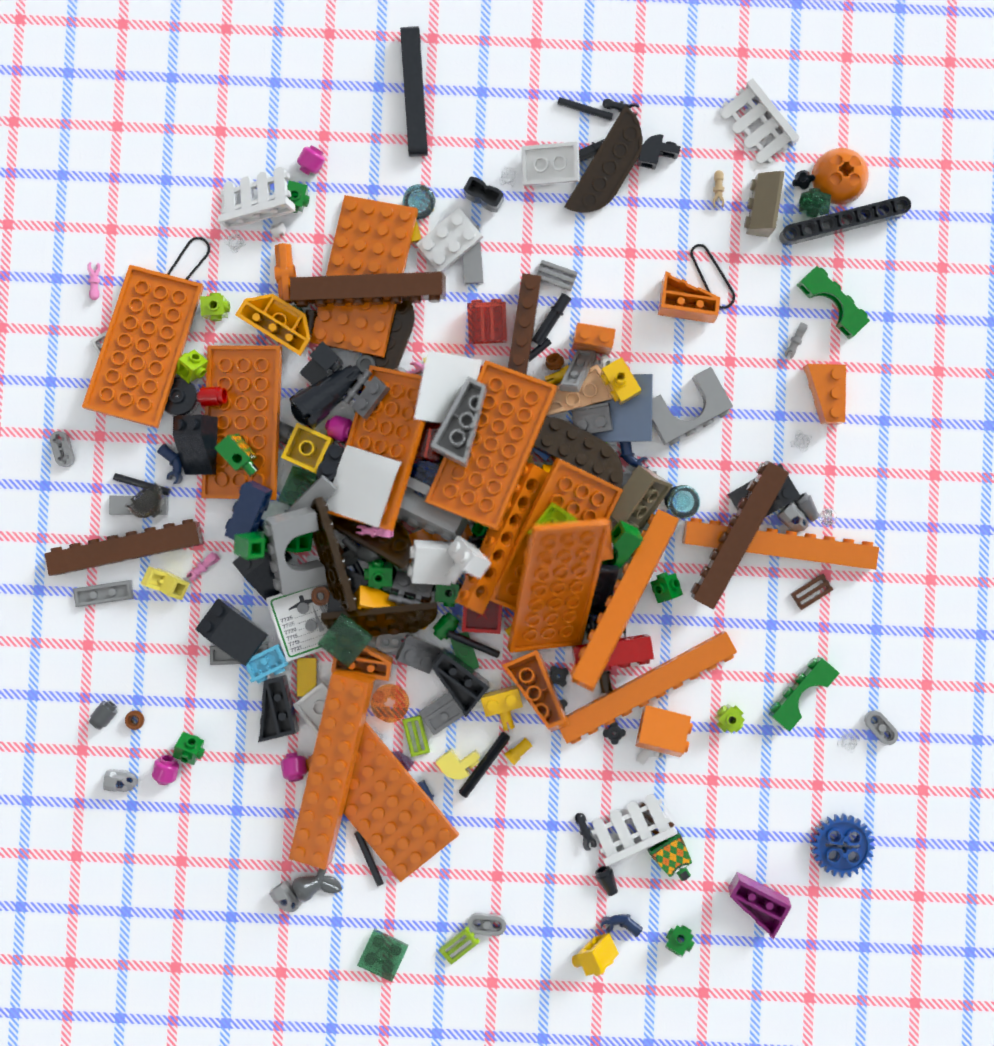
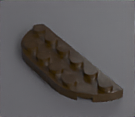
(609, 165)
(399, 337)
(580, 449)
(392, 549)
(329, 555)
(388, 619)

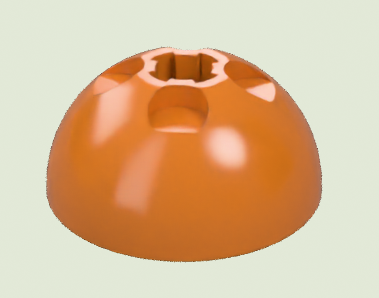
(835, 180)

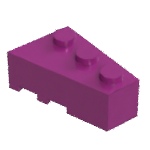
(760, 902)

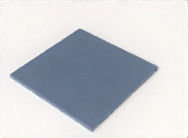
(633, 418)

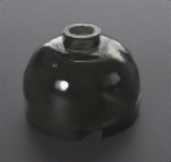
(147, 502)

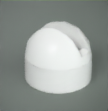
(277, 229)

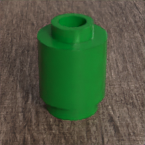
(445, 623)

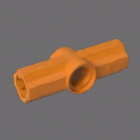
(284, 270)

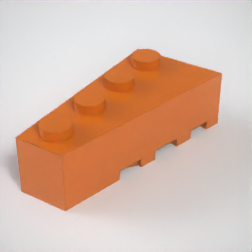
(537, 687)

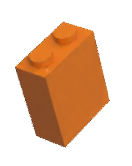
(593, 338)
(664, 731)

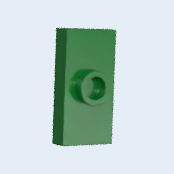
(465, 652)

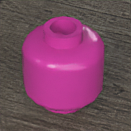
(311, 160)
(338, 428)
(293, 767)
(165, 770)

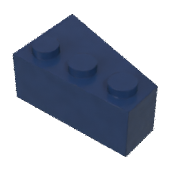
(248, 509)

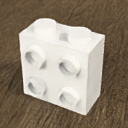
(429, 562)

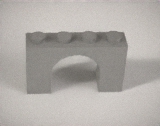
(714, 404)
(280, 531)

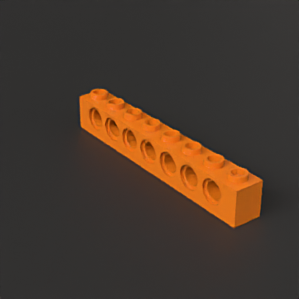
(498, 544)

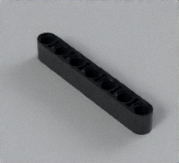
(414, 91)
(851, 215)

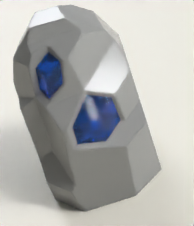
(793, 518)
(119, 780)
(285, 897)

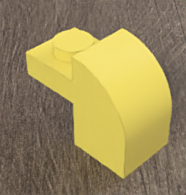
(165, 582)
(456, 768)

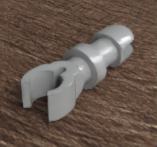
(796, 340)

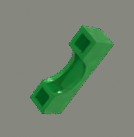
(850, 318)
(625, 541)
(254, 544)
(787, 711)

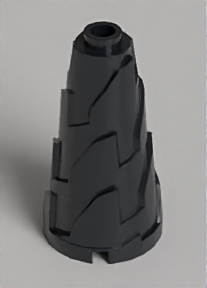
(322, 397)

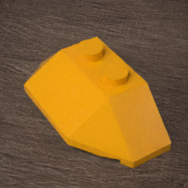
(277, 320)

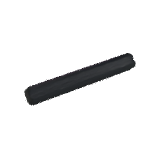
(484, 764)

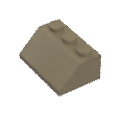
(764, 203)
(640, 497)

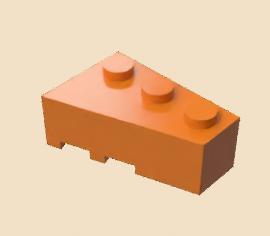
(687, 302)
(828, 391)
(369, 663)

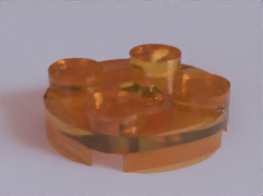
(384, 712)

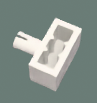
(466, 558)

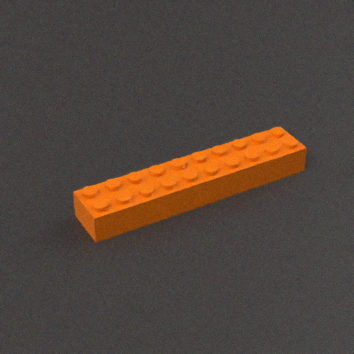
(331, 768)

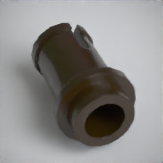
(311, 315)
(605, 682)

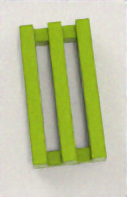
(405, 723)
(469, 936)

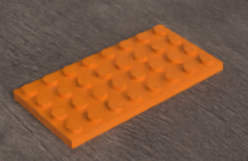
(367, 240)
(143, 346)
(251, 410)
(391, 433)
(502, 444)
(572, 490)
(557, 584)
(393, 809)

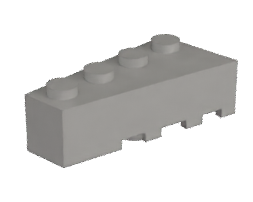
(459, 428)
(430, 518)

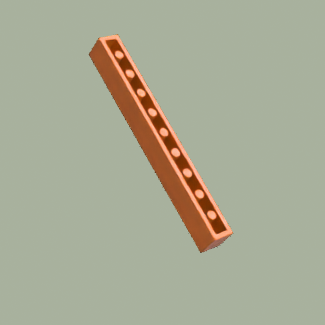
(788, 545)
(624, 601)
(648, 685)

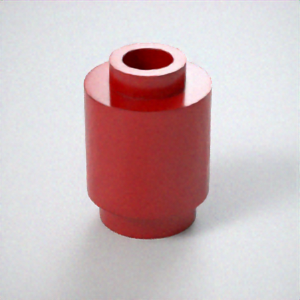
(212, 396)

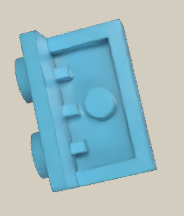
(265, 663)

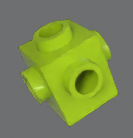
(214, 307)
(191, 366)
(725, 713)

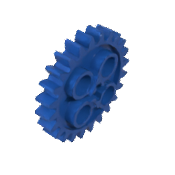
(840, 863)

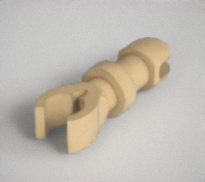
(718, 189)

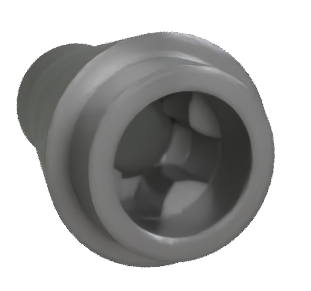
(807, 506)

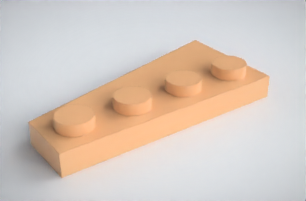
(591, 392)

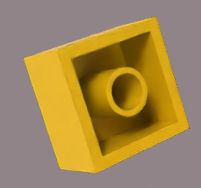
(306, 447)

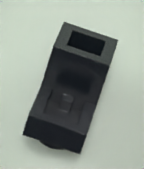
(653, 148)

